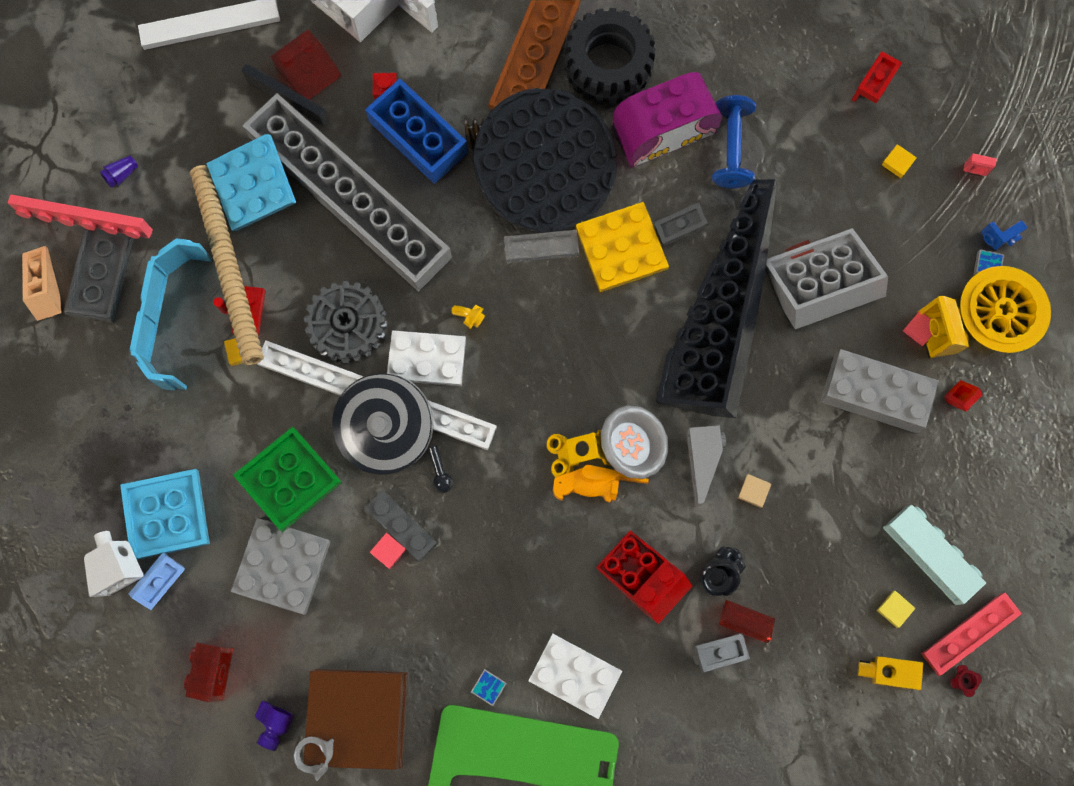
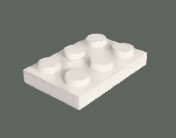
(427, 357)
(575, 676)

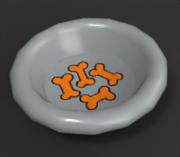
(634, 442)

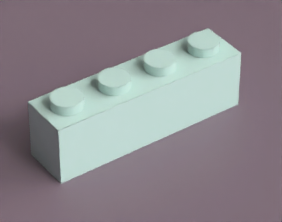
(935, 555)

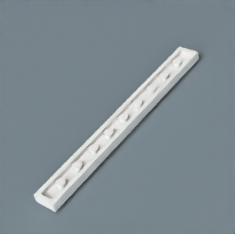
(337, 380)

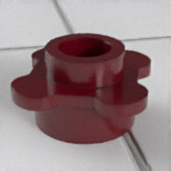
(973, 678)

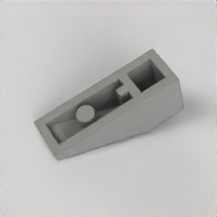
(705, 450)

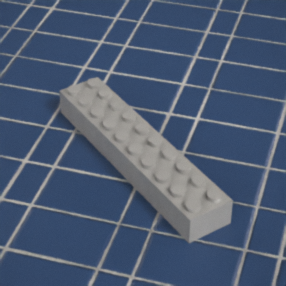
(350, 193)

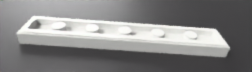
(208, 23)

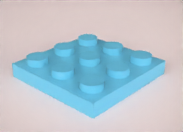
(251, 182)
(165, 514)

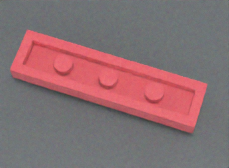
(971, 633)

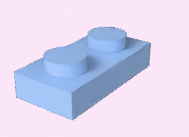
(156, 581)

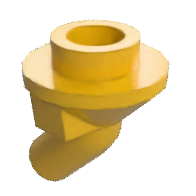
(473, 316)

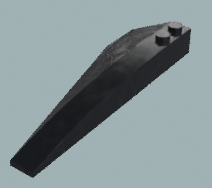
(714, 345)

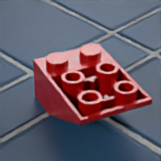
(645, 577)

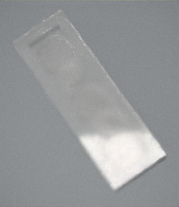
(541, 246)

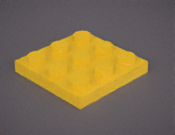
(622, 247)

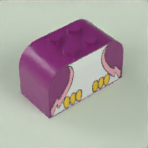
(665, 118)

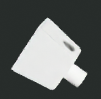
(110, 566)

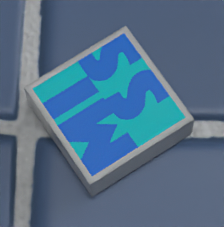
(987, 259)
(488, 687)

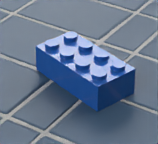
(417, 131)

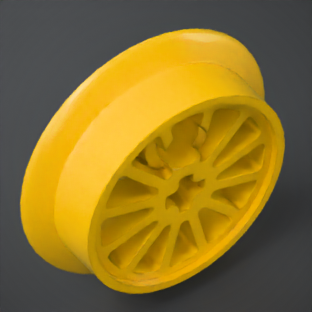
(1021, 284)

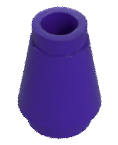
(118, 171)

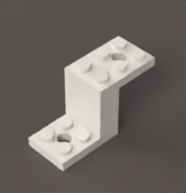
(363, 16)

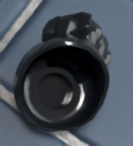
(722, 572)

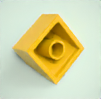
(946, 327)

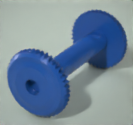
(734, 107)

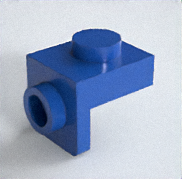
(997, 239)

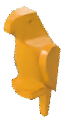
(591, 482)

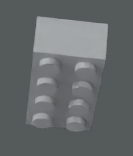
(879, 391)

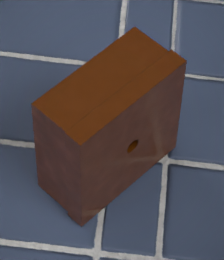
(362, 716)

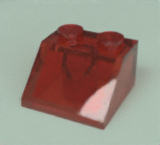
(305, 65)
(208, 672)

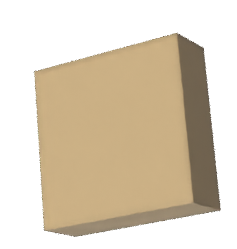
(754, 491)

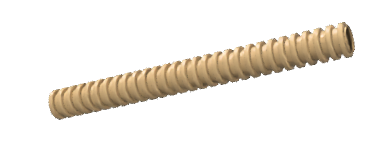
(226, 266)

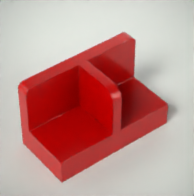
(878, 78)

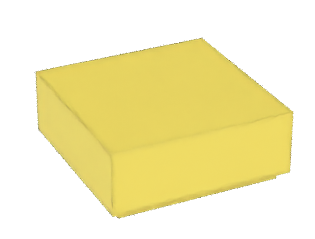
(896, 609)

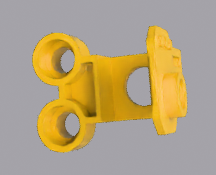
(567, 451)

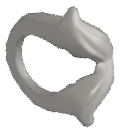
(316, 770)

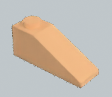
(40, 284)

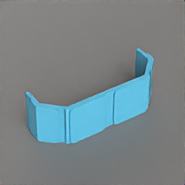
(152, 295)

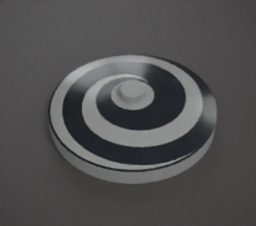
(382, 423)

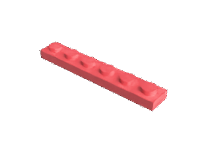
(85, 217)

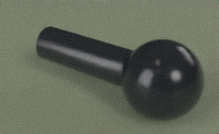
(442, 482)

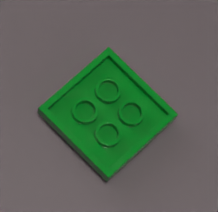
(287, 479)

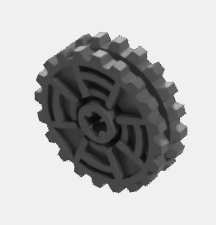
(336, 306)

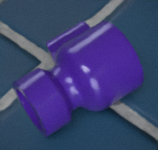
(276, 723)

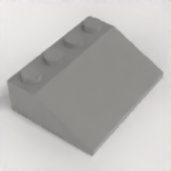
(826, 281)

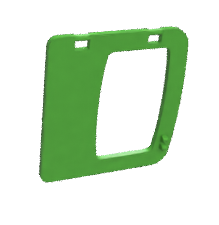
(519, 750)

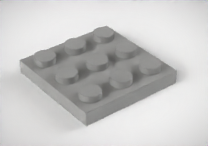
(281, 566)

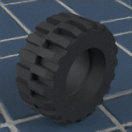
(614, 29)

